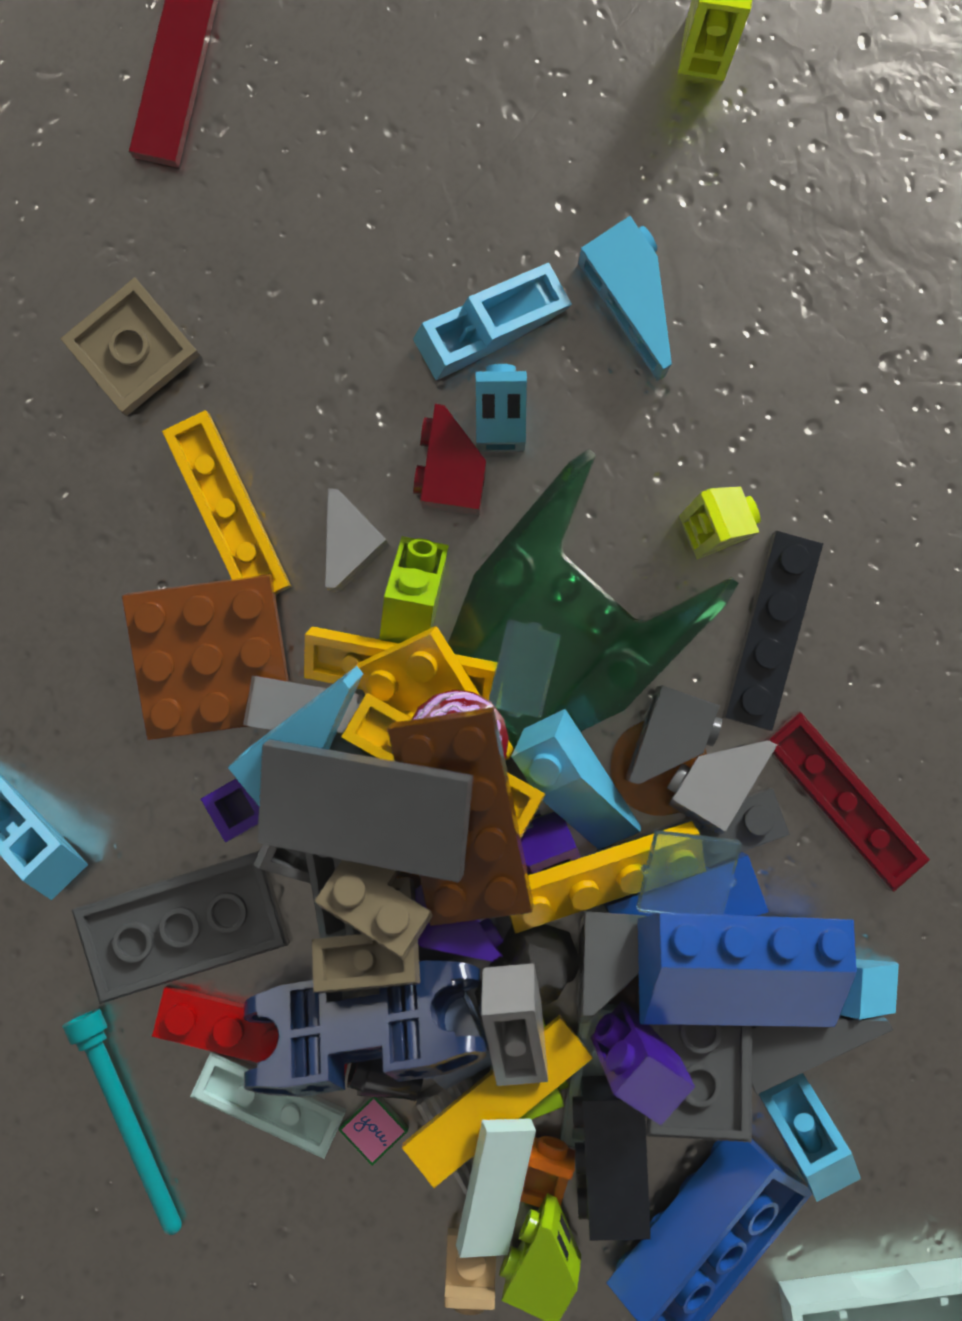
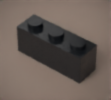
(613, 1164)

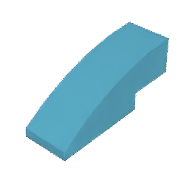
(490, 320)

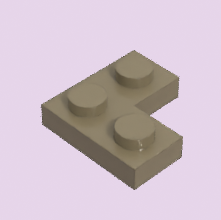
(368, 903)
(361, 963)

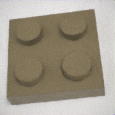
(130, 346)

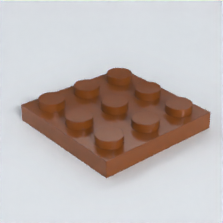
(199, 651)

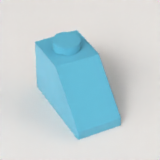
(810, 1137)

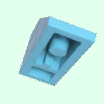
(628, 280)
(309, 726)
(575, 783)
(34, 846)

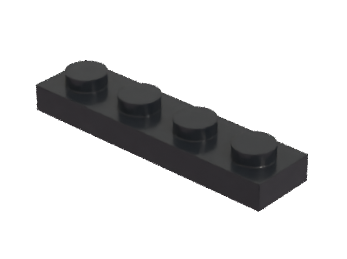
(772, 630)

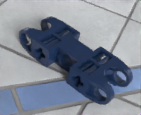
(399, 1025)

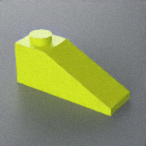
(712, 36)
(719, 520)

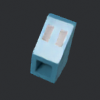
(501, 409)

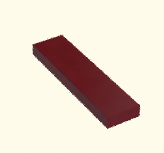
(172, 81)
(846, 802)

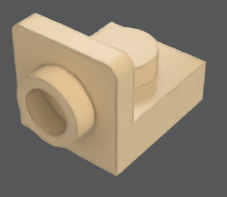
(468, 1280)

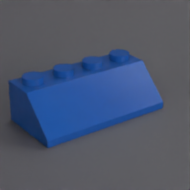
(744, 970)
(709, 1235)

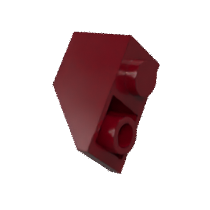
(453, 467)

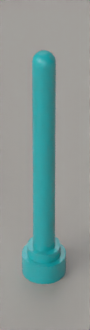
(88, 1035)

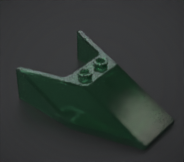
(602, 649)

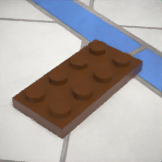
(495, 864)

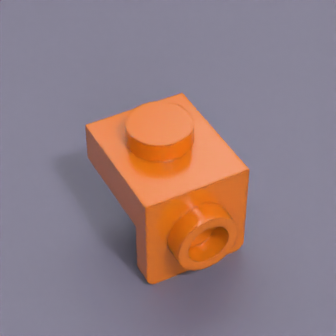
(548, 1170)

